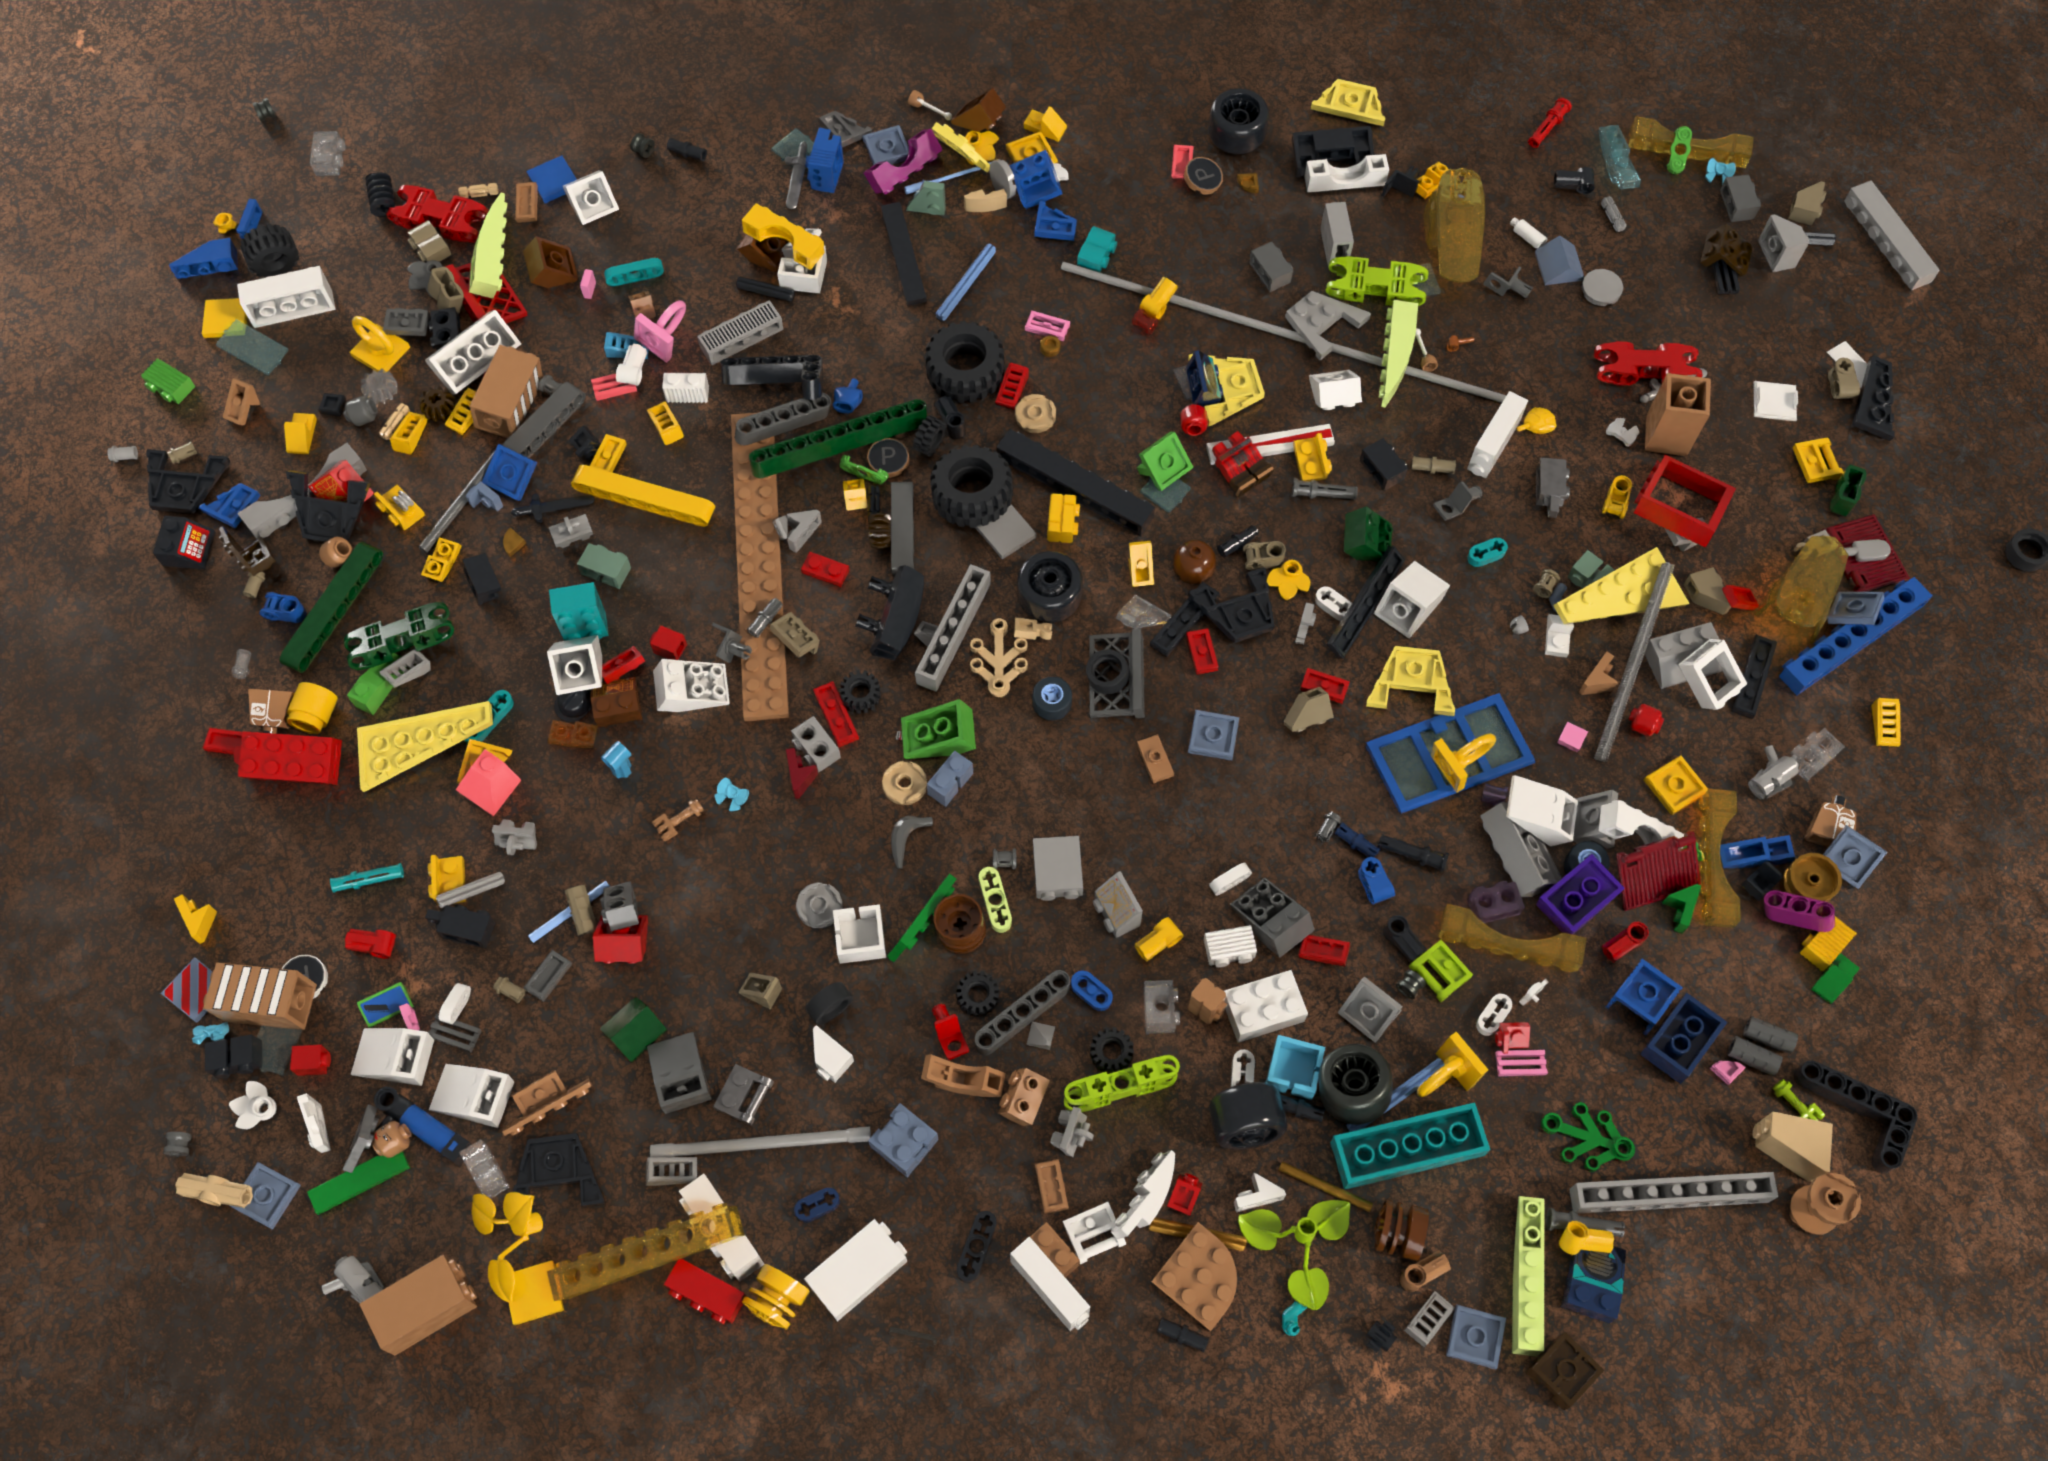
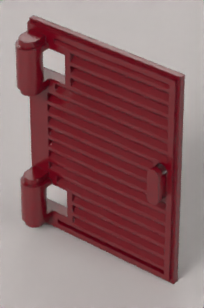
(1874, 573)
(1658, 870)

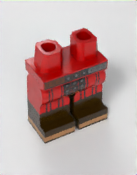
(1241, 464)

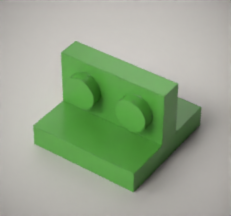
(1164, 461)

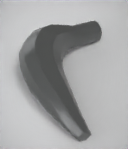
(901, 832)

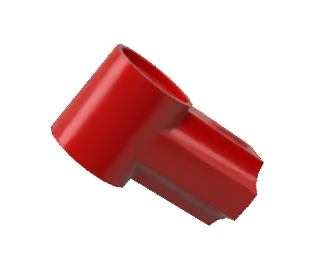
(1624, 942)
(375, 943)

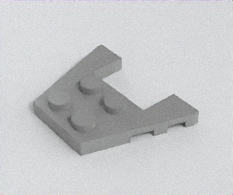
(1316, 314)

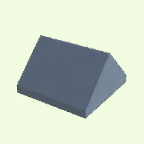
(1559, 262)

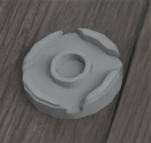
(1002, 177)
(1602, 287)
(817, 903)

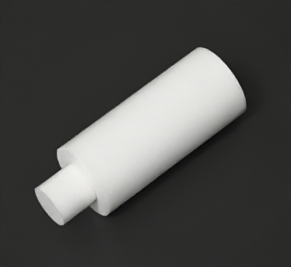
(1528, 233)

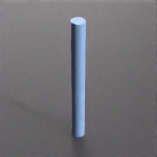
(565, 914)

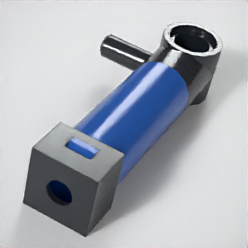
(421, 1124)

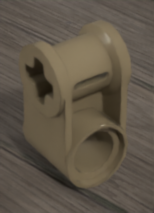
(1844, 379)
(1263, 555)

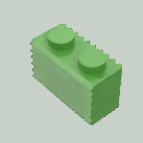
(167, 381)

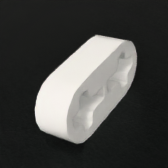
(1332, 604)
(1230, 879)
(454, 1003)
(1498, 1017)
(1236, 1068)

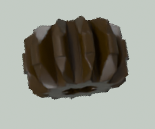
(437, 403)
(880, 530)

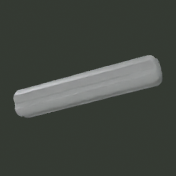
(470, 889)

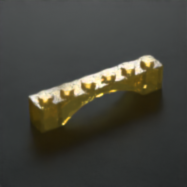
(1653, 137)
(1721, 902)
(1463, 926)

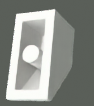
(830, 1056)

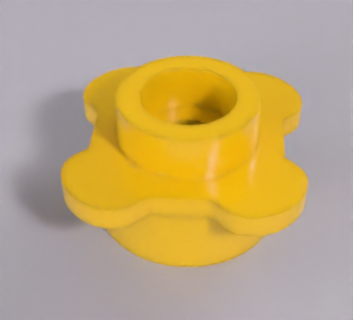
(224, 222)

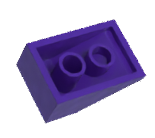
(1579, 895)

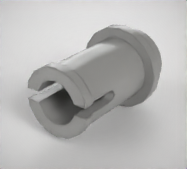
(122, 453)

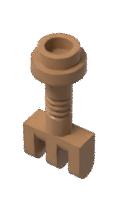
(669, 824)

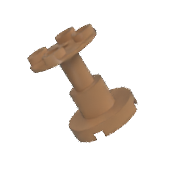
(1825, 1203)

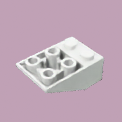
(689, 685)
(1542, 810)
(393, 1055)
(472, 1094)

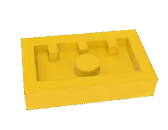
(1312, 458)
(396, 514)
(445, 875)

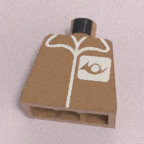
(269, 709)
(1829, 821)

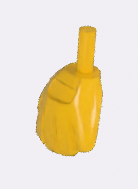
(1539, 421)

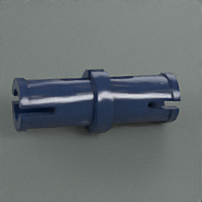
(1357, 841)

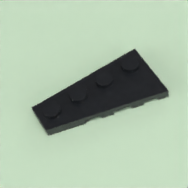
(1875, 400)

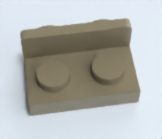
(795, 635)

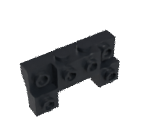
(1332, 145)

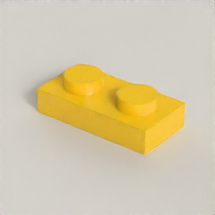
(608, 453)

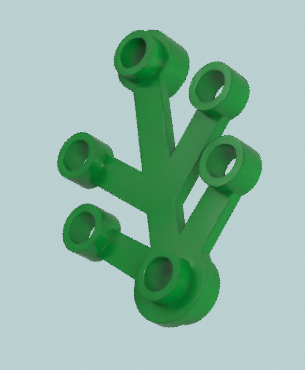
(1591, 1137)

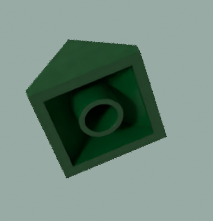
(633, 1029)

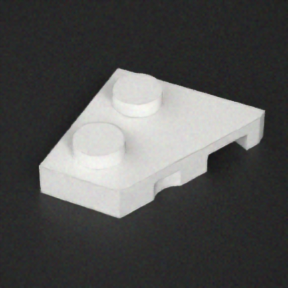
(315, 1123)

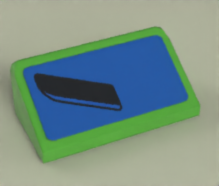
(384, 1004)

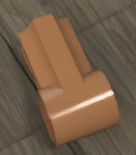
(1425, 1270)

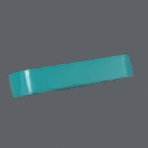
(646, 269)
(503, 710)

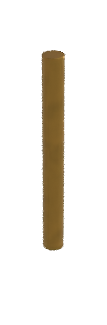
(1325, 1186)

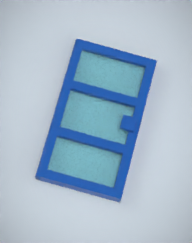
(1412, 774)

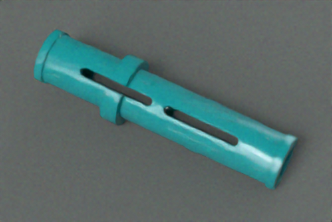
(339, 883)

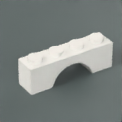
(1368, 173)
(1621, 820)

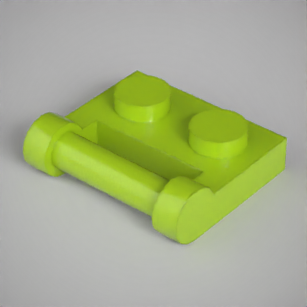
(1446, 965)

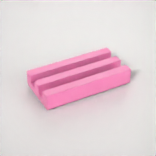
(1046, 328)
(1521, 1072)

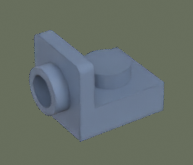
(483, 494)

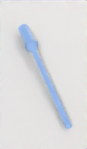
(914, 187)

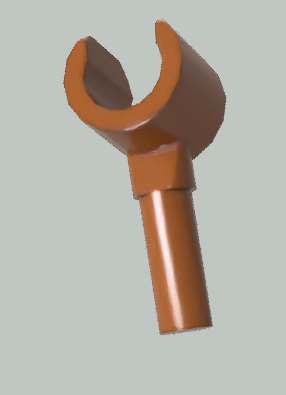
(1454, 342)

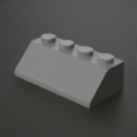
(1522, 853)

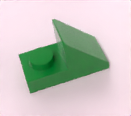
(1685, 904)
(1835, 978)

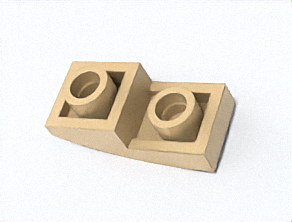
(979, 202)

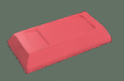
(1181, 156)

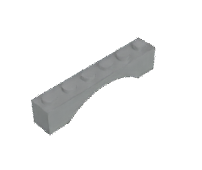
(267, 516)

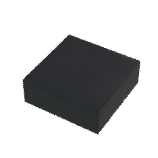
(332, 404)

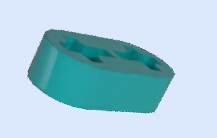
(1488, 554)

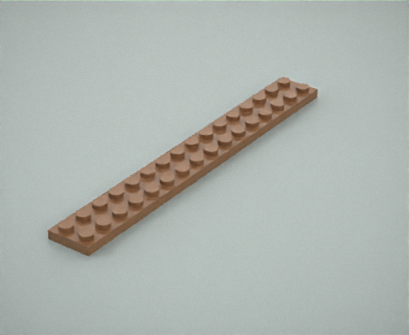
(758, 583)

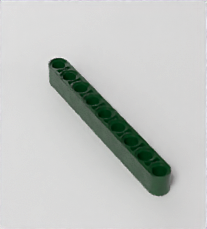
(837, 438)

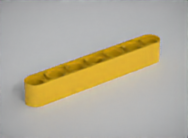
(643, 495)

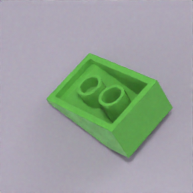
(939, 731)

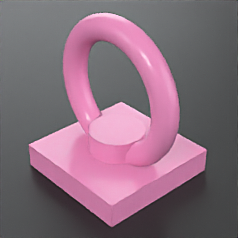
(654, 335)

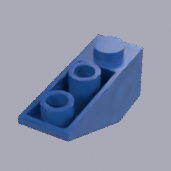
(207, 259)

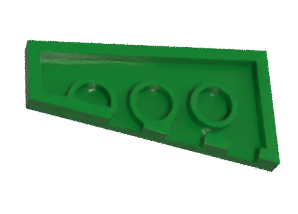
(921, 921)

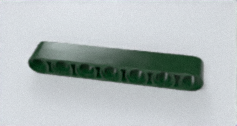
(331, 607)

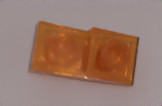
(572, 735)

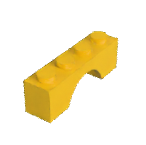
(763, 224)

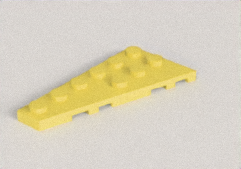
(1621, 592)
(402, 743)

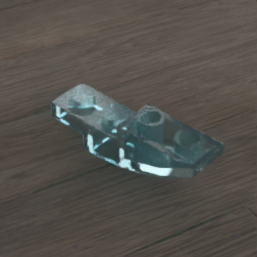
(1616, 157)

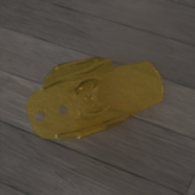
(1456, 224)
(1812, 577)

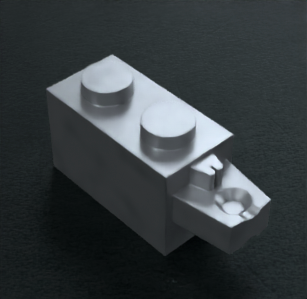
(1551, 484)

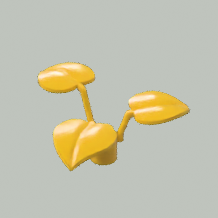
(517, 1210)

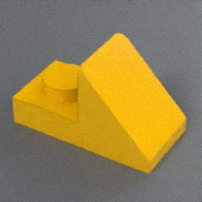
(1049, 124)
(299, 433)
(855, 494)
(1141, 563)
(197, 920)

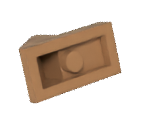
(642, 304)
(239, 400)
(1598, 679)

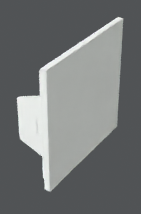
(1775, 401)

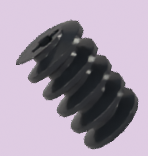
(379, 193)

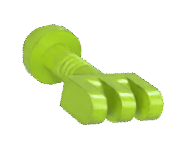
(1782, 1088)

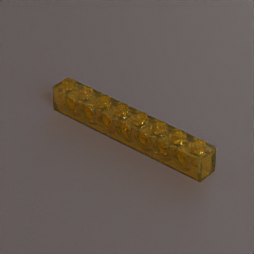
(563, 1277)

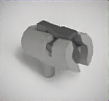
(1776, 775)
(356, 1278)

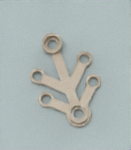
(998, 661)

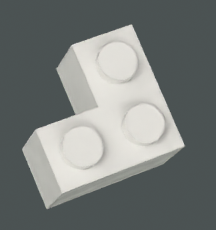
(799, 278)

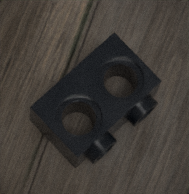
(445, 326)

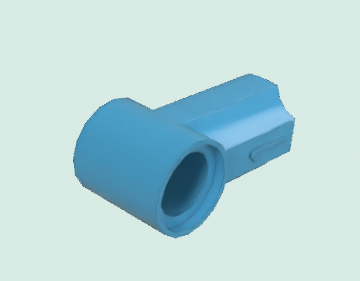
(618, 760)

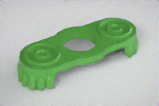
(1677, 162)
(877, 477)

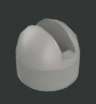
(1519, 624)

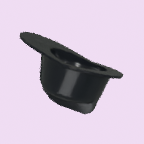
(573, 705)

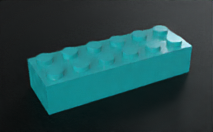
(1409, 1146)

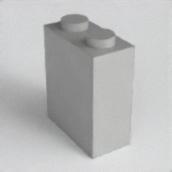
(1336, 231)
(1057, 867)

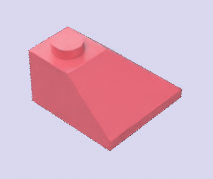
(488, 783)

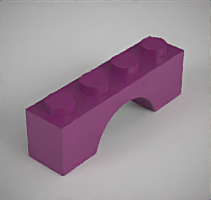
(922, 148)

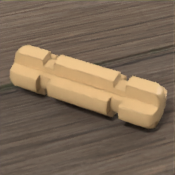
(478, 190)
(394, 421)

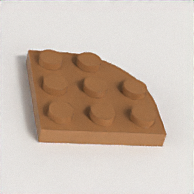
(1200, 1276)

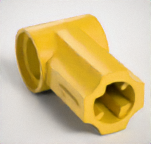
(1155, 303)
(1163, 935)
(1579, 1237)

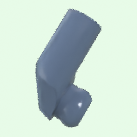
(1557, 594)

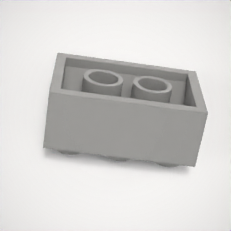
(1669, 650)

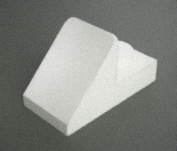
(1557, 636)
(1265, 1194)

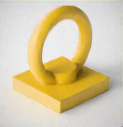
(376, 348)
(1453, 763)
(1459, 1063)

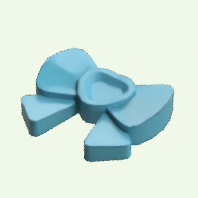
(1719, 168)
(727, 789)
(215, 1032)

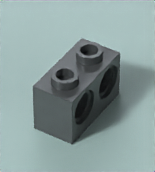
(619, 906)

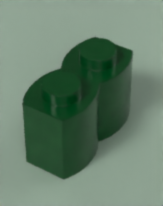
(1848, 490)

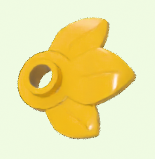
(983, 145)
(1288, 582)

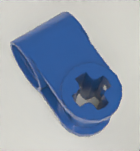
(280, 608)
(1376, 884)

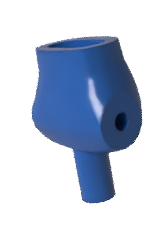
(847, 398)

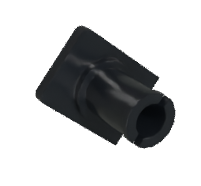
(1403, 182)

